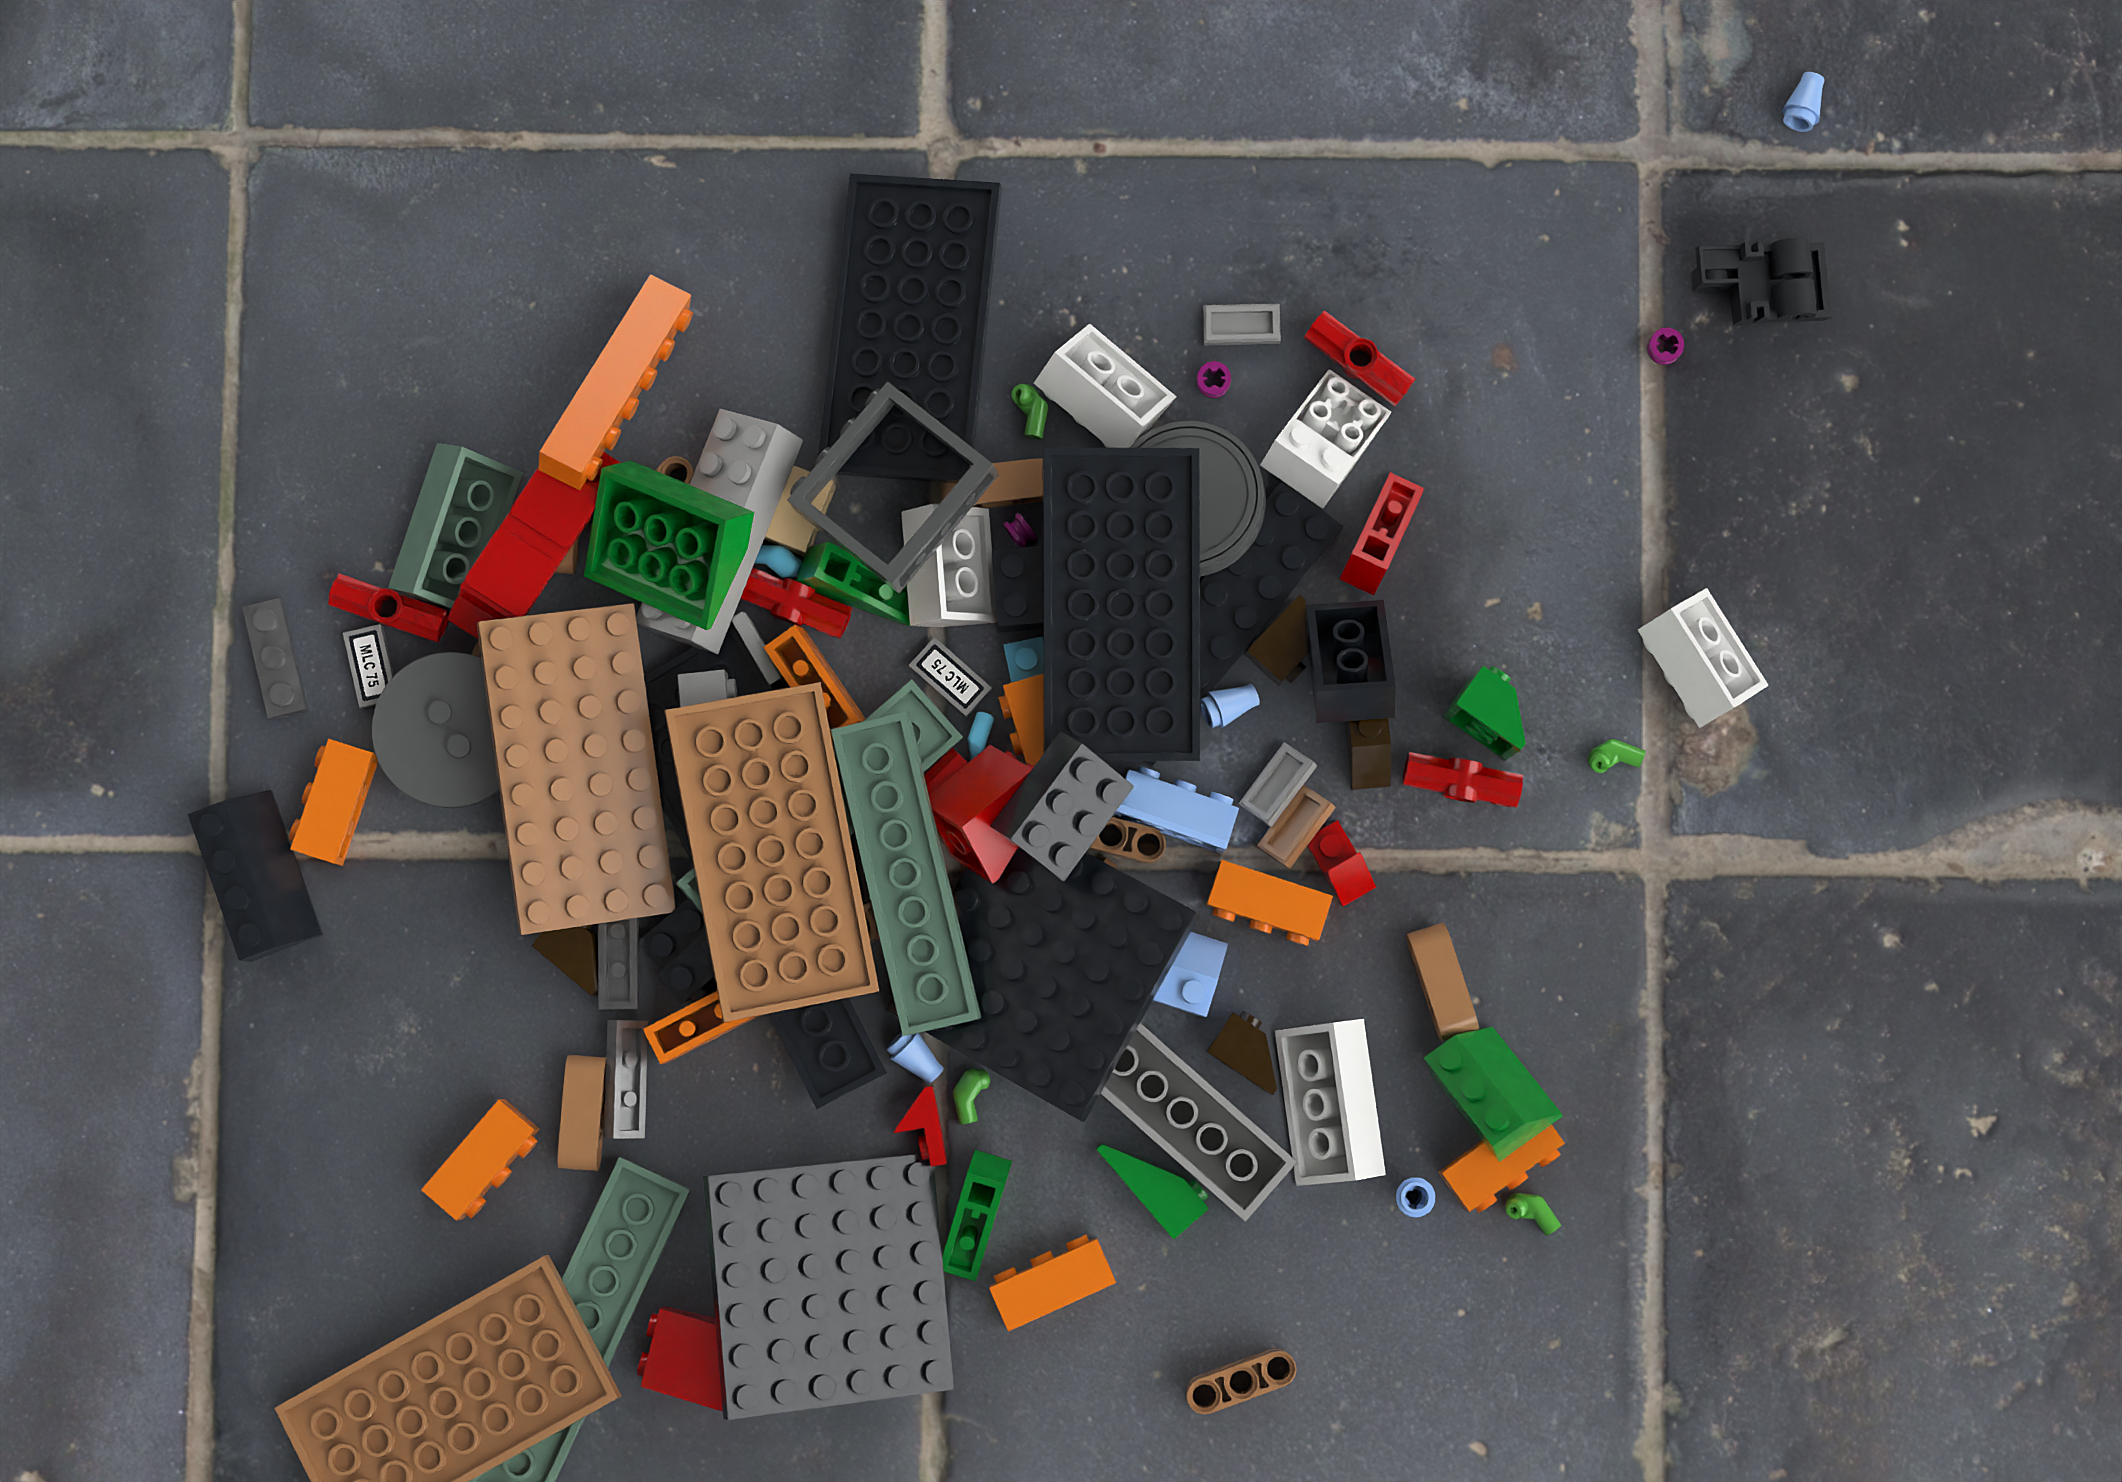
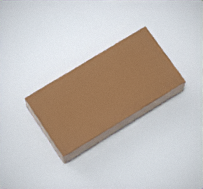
(1296, 826)

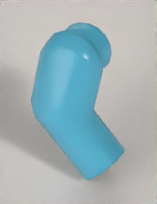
(779, 560)
(979, 733)

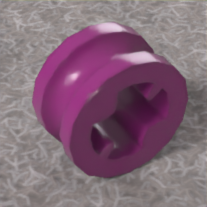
(1665, 334)
(1214, 391)
(1020, 531)

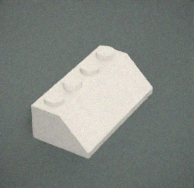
(1330, 1102)

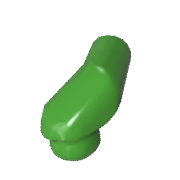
(1034, 407)
(1612, 752)
(966, 1091)
(1532, 1207)

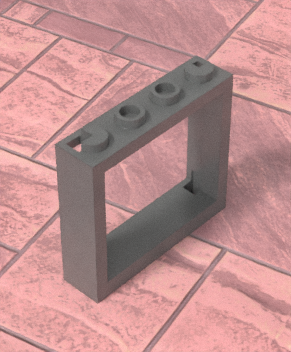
(936, 526)

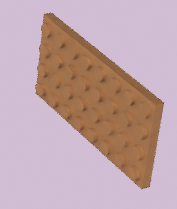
(576, 768)
(771, 851)
(456, 1389)

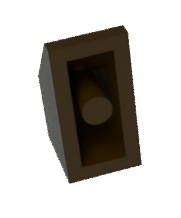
(1283, 645)
(1369, 753)
(574, 953)
(1245, 1050)

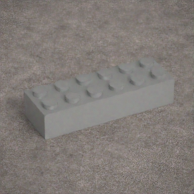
(749, 466)
(1196, 1124)

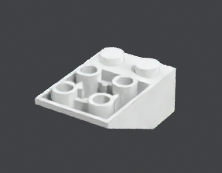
(1325, 438)

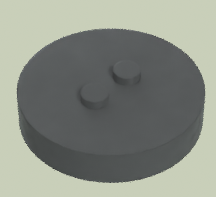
(1229, 489)
(437, 732)

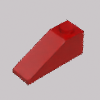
(1381, 534)

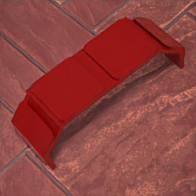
(525, 550)

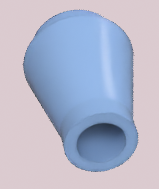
(1804, 105)
(1226, 705)
(915, 1056)
(1425, 1200)

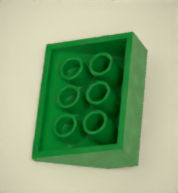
(666, 542)

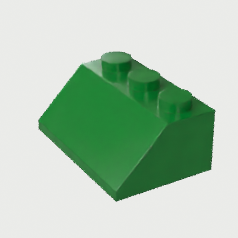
(1489, 712)
(1492, 1090)

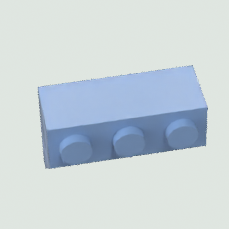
(1179, 810)
(1193, 975)

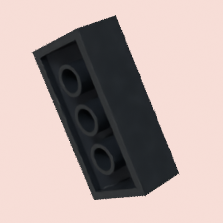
(255, 875)

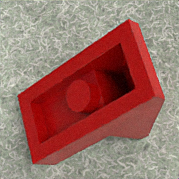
(1341, 863)
(925, 1115)

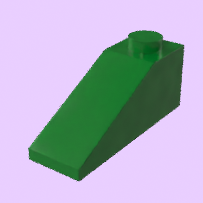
(846, 580)
(1163, 1193)
(975, 1215)

